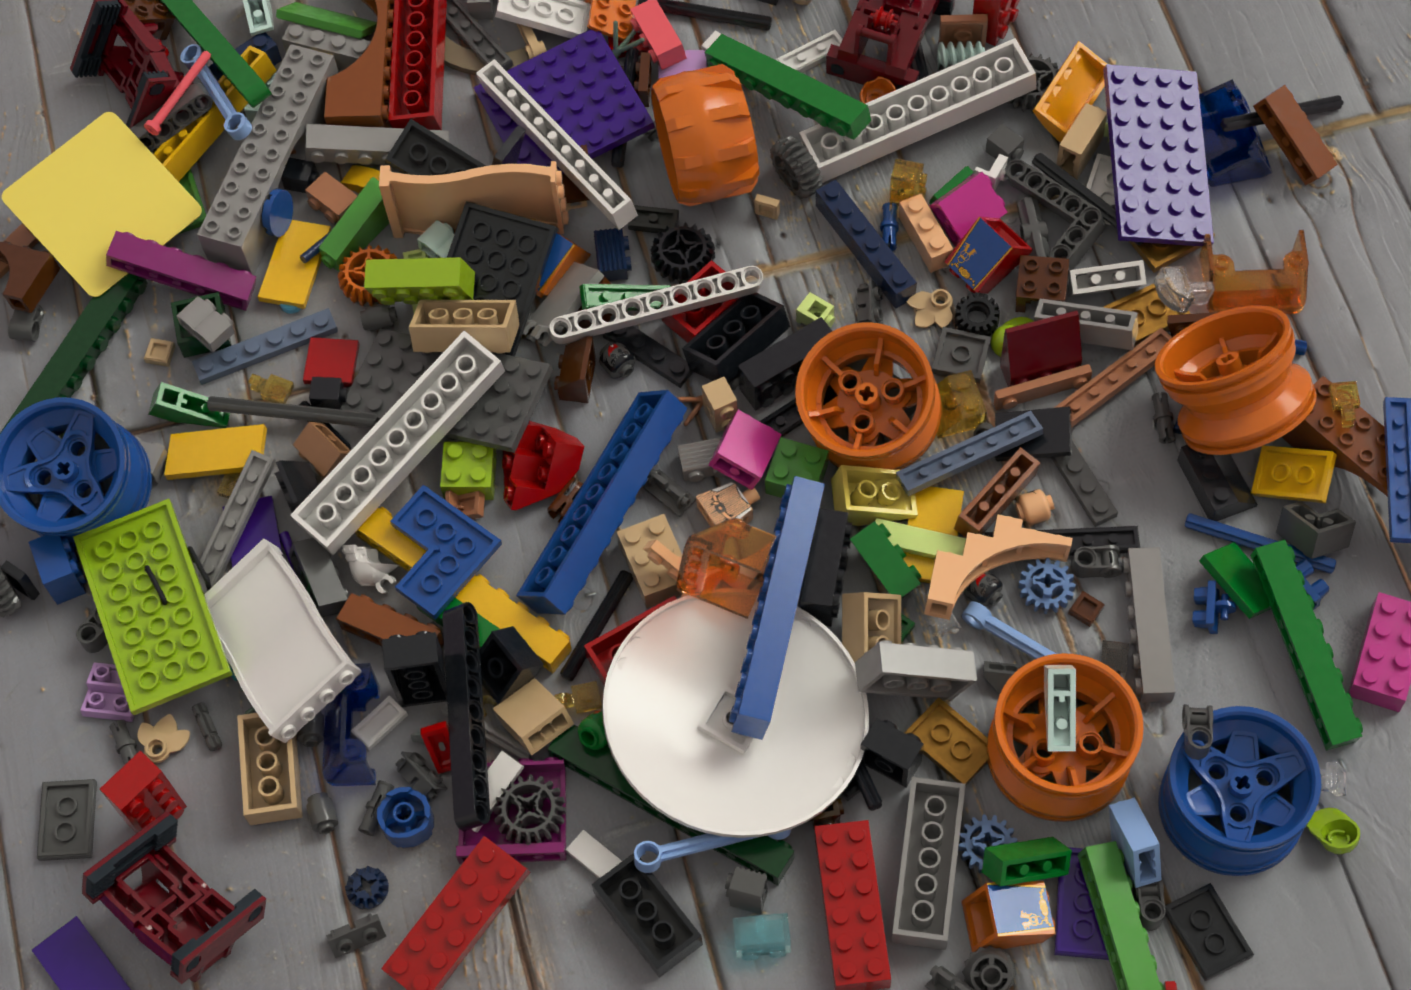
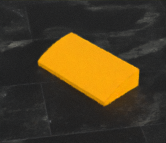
(1073, 86)

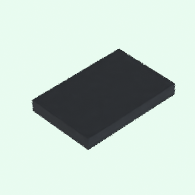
(1056, 434)
(1208, 932)

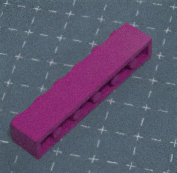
(180, 269)

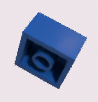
(58, 567)

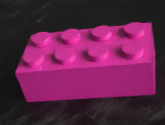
(1384, 657)

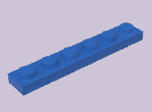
(1398, 466)

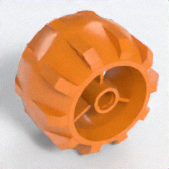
(705, 135)

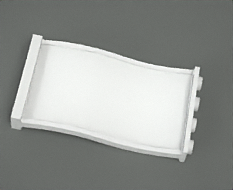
(277, 641)

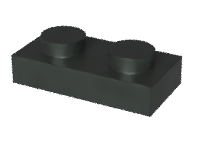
(653, 219)

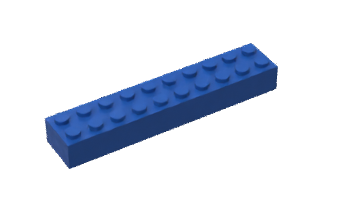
(602, 503)
(776, 608)

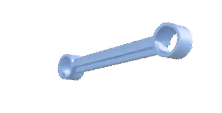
(231, 116)
(981, 618)
(686, 847)

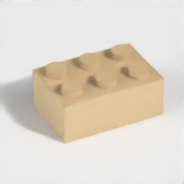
(650, 579)

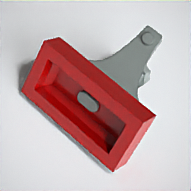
(437, 743)

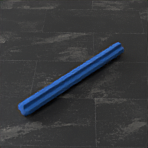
(1251, 540)

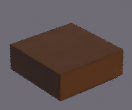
(1086, 609)

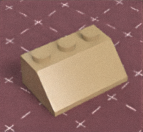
(868, 620)

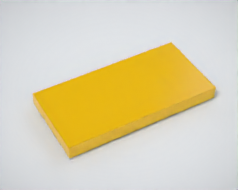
(287, 277)
(213, 451)
(937, 512)

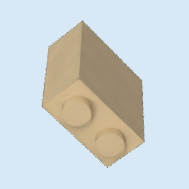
(1082, 140)
(533, 716)

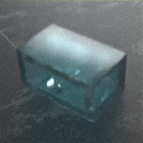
(762, 936)

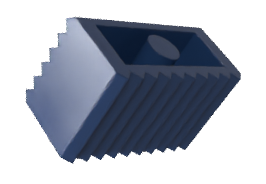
(610, 254)

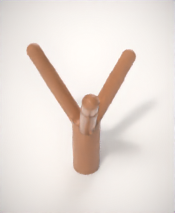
(699, 400)

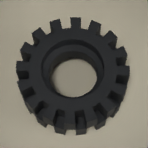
(977, 304)

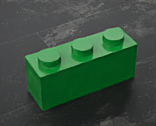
(886, 560)
(1026, 861)

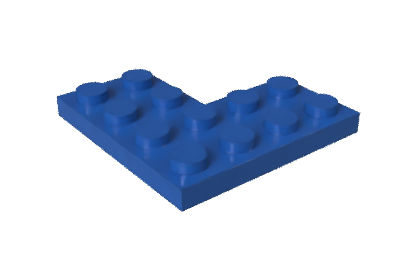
(454, 549)

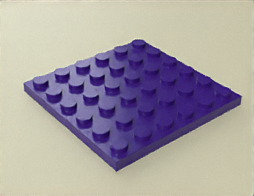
(582, 92)

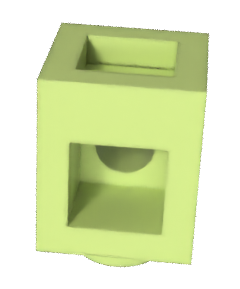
(814, 308)

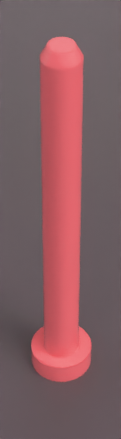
(154, 126)

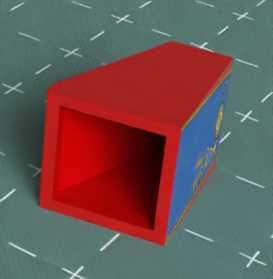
(986, 254)

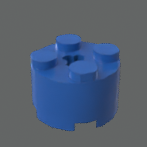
(391, 815)

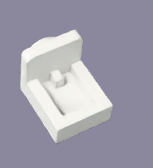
(996, 172)

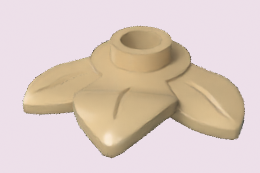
(929, 311)
(164, 736)

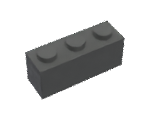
(318, 576)

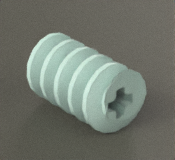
(953, 55)

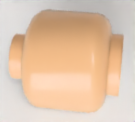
(1034, 507)

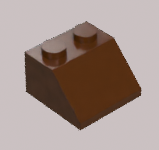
(576, 371)

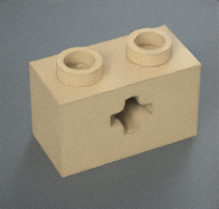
(719, 403)

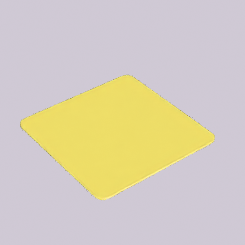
(92, 189)

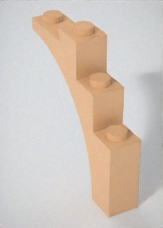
(982, 553)

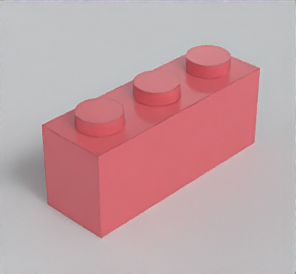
(658, 34)

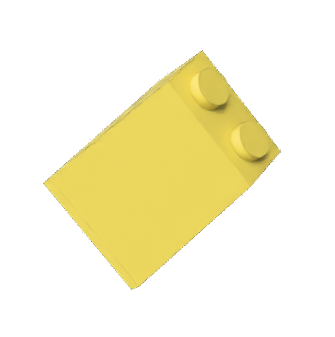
(870, 495)

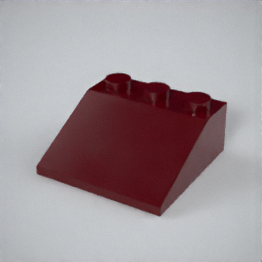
(1041, 348)

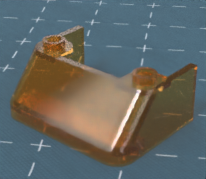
(1274, 288)
(712, 563)

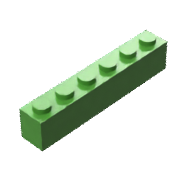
(1119, 917)

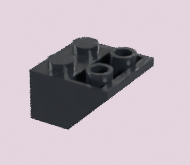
(295, 481)

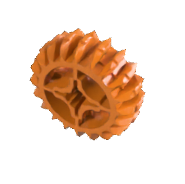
(353, 273)

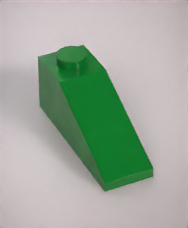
(185, 407)

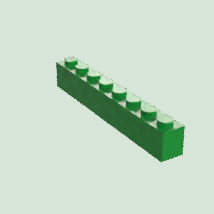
(790, 87)
(1306, 645)

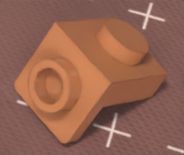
(470, 504)

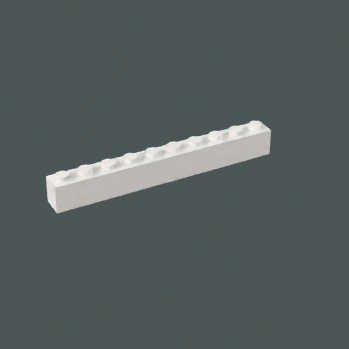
(557, 144)

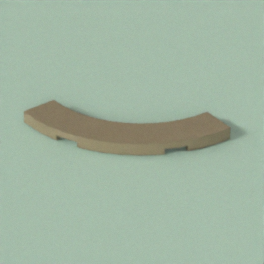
(466, 62)

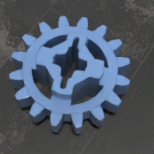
(1052, 575)
(976, 844)

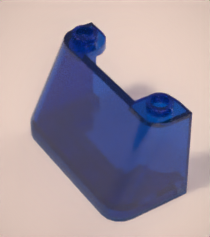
(1231, 154)
(346, 757)

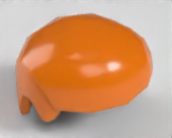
(875, 89)

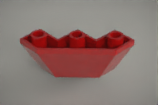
(540, 465)

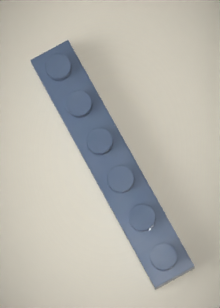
(264, 346)
(969, 453)

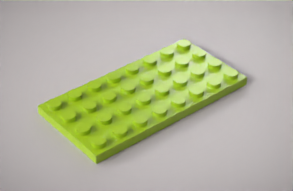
(154, 646)

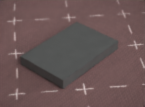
(67, 820)

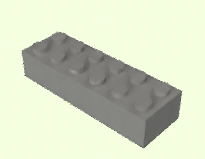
(928, 863)

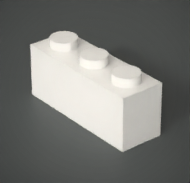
(1106, 278)

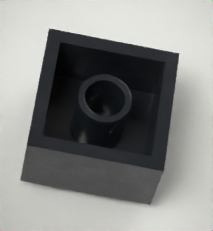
(507, 663)
(892, 752)

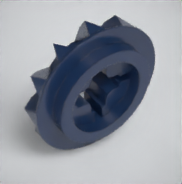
(362, 899)

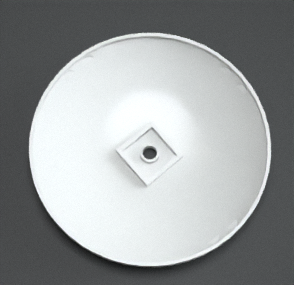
(672, 736)

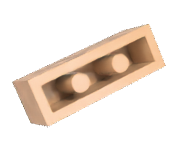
(925, 232)

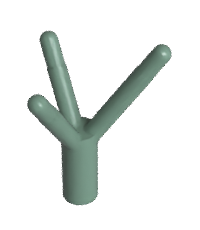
(617, 50)

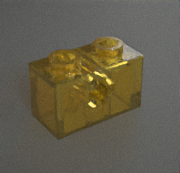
(907, 181)

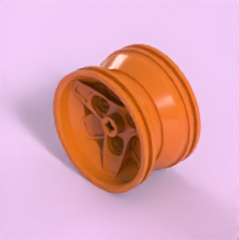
(1236, 380)
(869, 400)
(1022, 779)

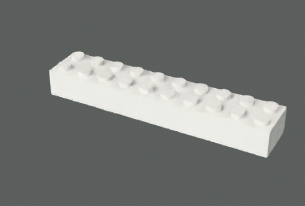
(925, 108)
(398, 442)

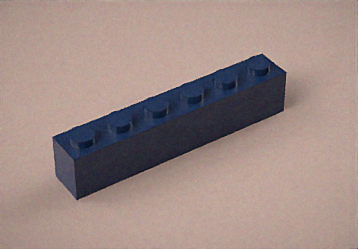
(865, 243)

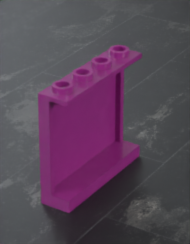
(555, 850)

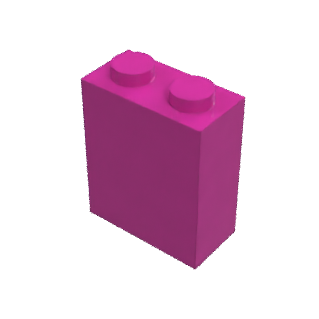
(966, 203)
(745, 449)

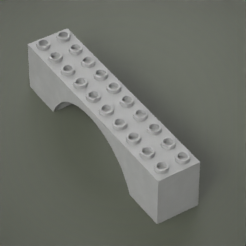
(233, 224)

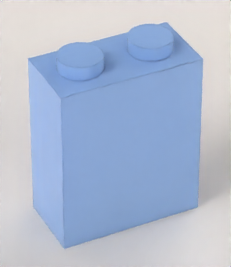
(1136, 842)

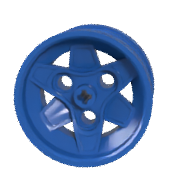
(35, 436)
(1287, 762)

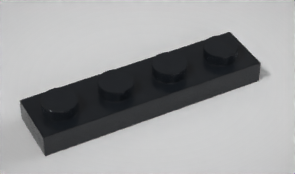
(652, 354)

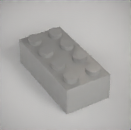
(915, 670)

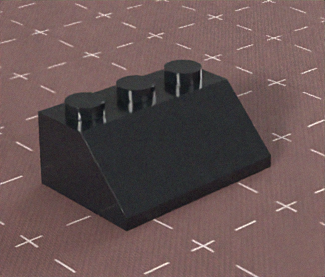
(1216, 483)

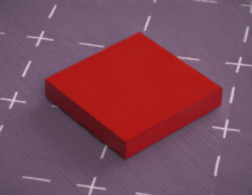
(331, 359)

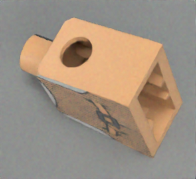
(727, 503)

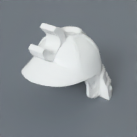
(367, 568)

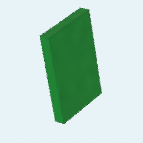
(1237, 578)

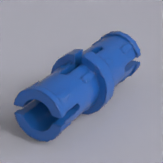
(889, 225)

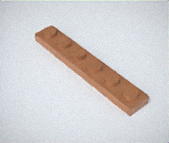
(1115, 377)

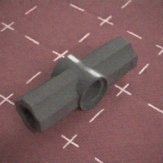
(1032, 228)

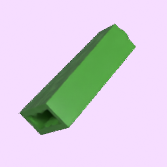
(356, 227)

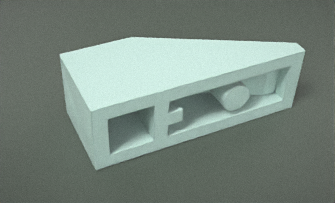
(259, 16)
(1060, 707)

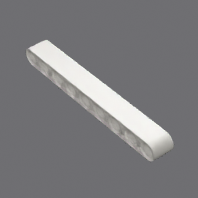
(665, 296)

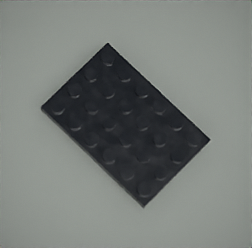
(505, 255)

